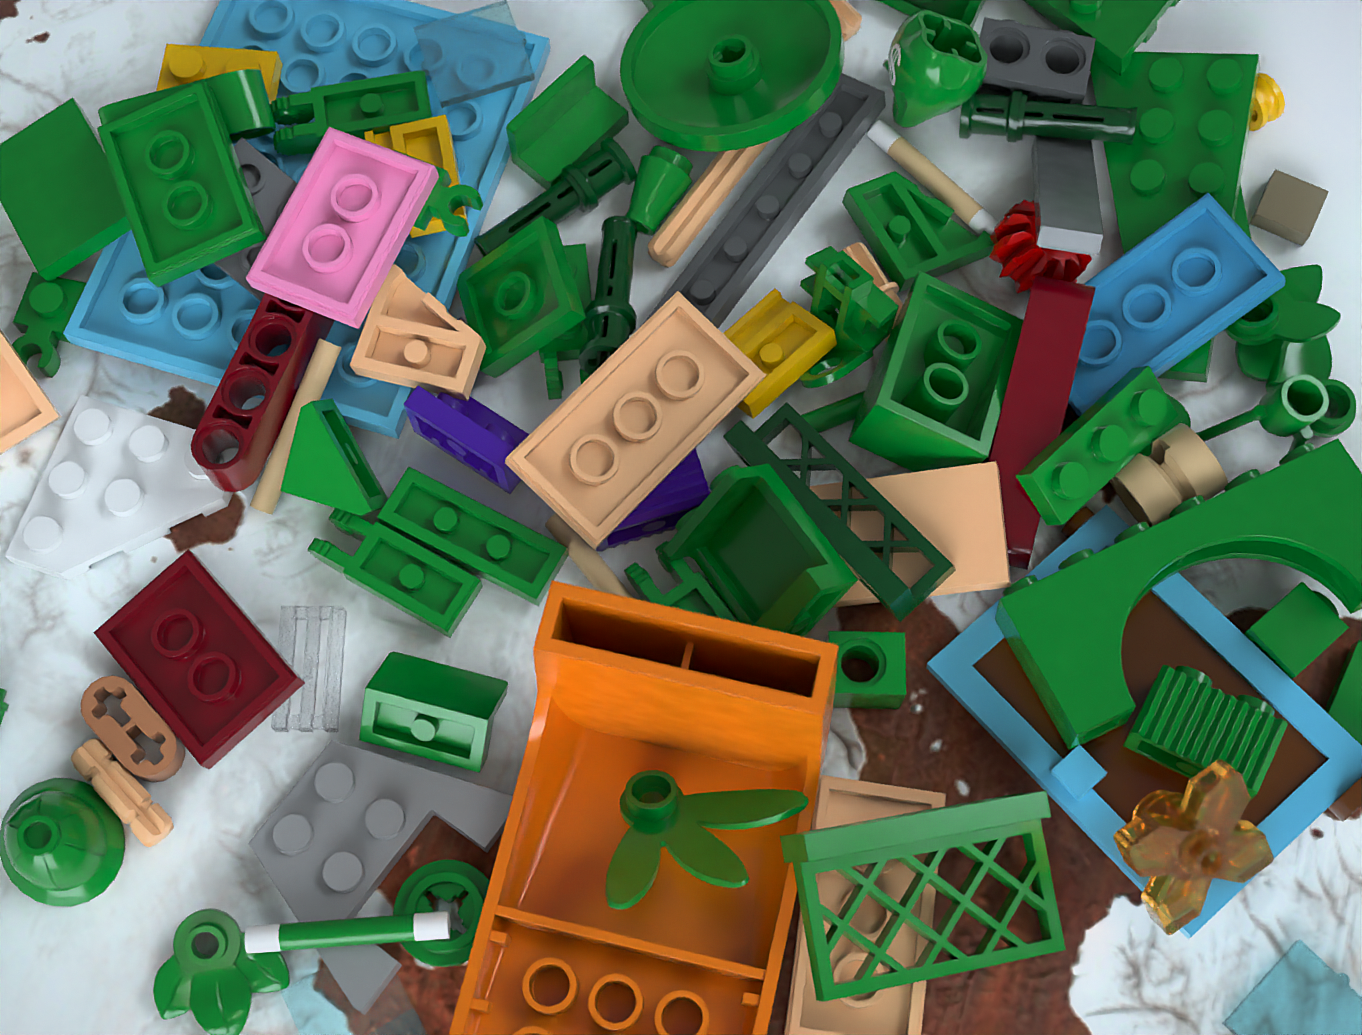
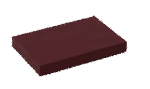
(199, 659)

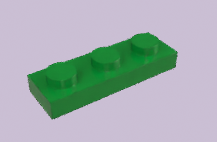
(1097, 446)
(473, 536)

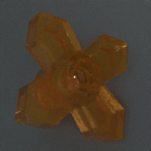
(1190, 842)

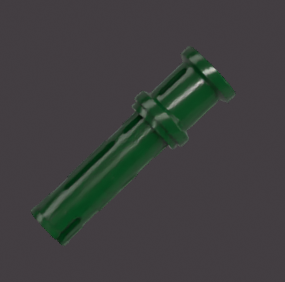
(1017, 116)
(576, 190)
(610, 315)

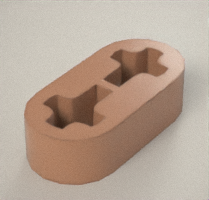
(121, 738)

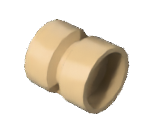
(1173, 473)

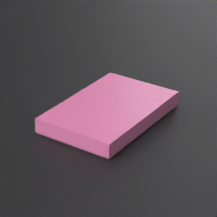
(343, 227)

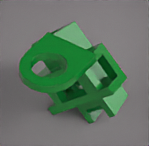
(863, 316)

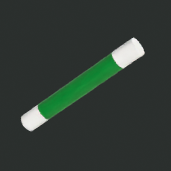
(347, 932)

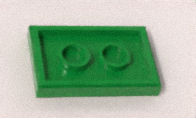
(181, 183)
(60, 190)

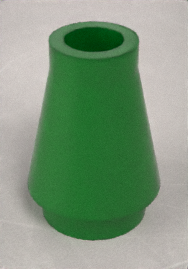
(658, 187)

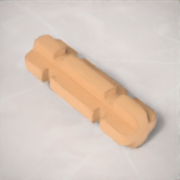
(122, 792)

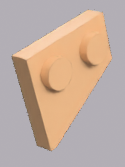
(417, 342)

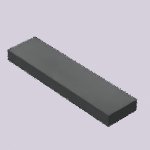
(1066, 195)

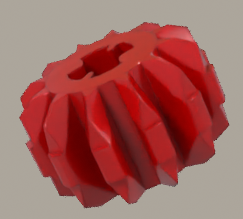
(1020, 256)

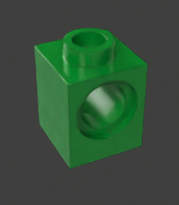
(1297, 629)
(888, 661)

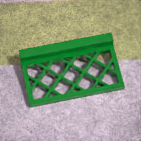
(914, 834)

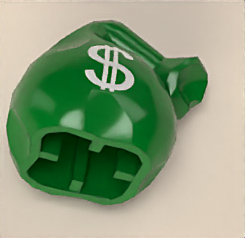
(933, 67)

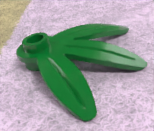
(668, 819)

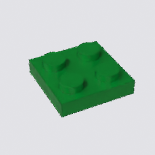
(520, 296)

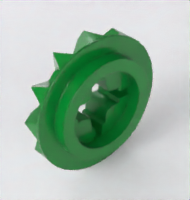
(447, 881)

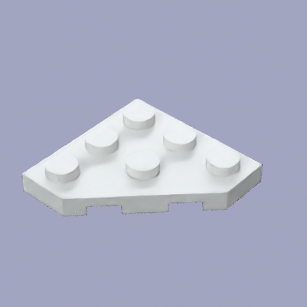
(111, 489)

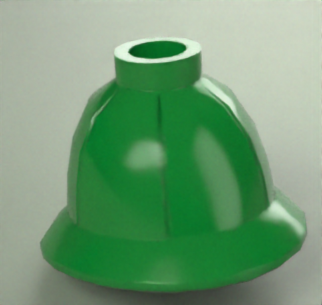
(61, 842)

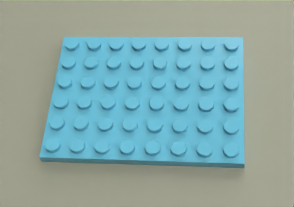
(201, 317)

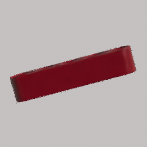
(251, 375)
(1037, 398)

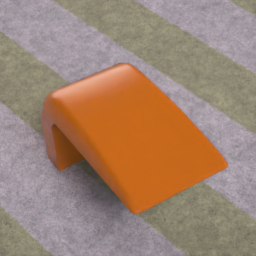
(624, 695)

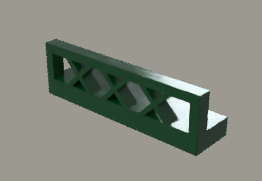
(857, 554)

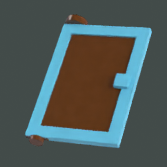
(1102, 779)

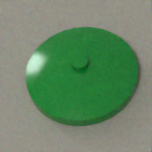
(730, 69)

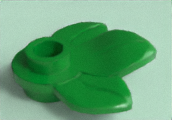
(1290, 312)
(219, 984)

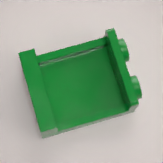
(762, 552)

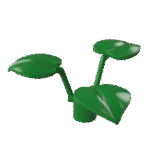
(1292, 387)

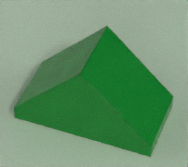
(329, 464)

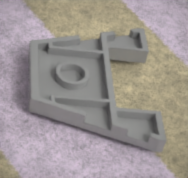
(346, 833)

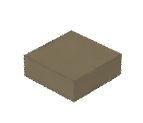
(1289, 207)

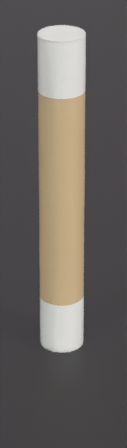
(932, 178)

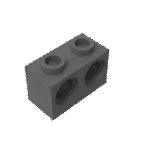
(1030, 61)

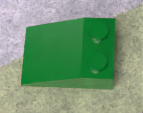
(938, 380)

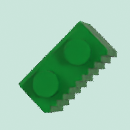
(1194, 725)

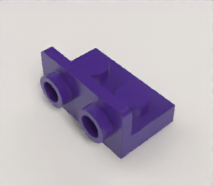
(467, 433)

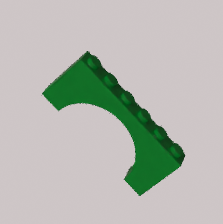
(1074, 620)

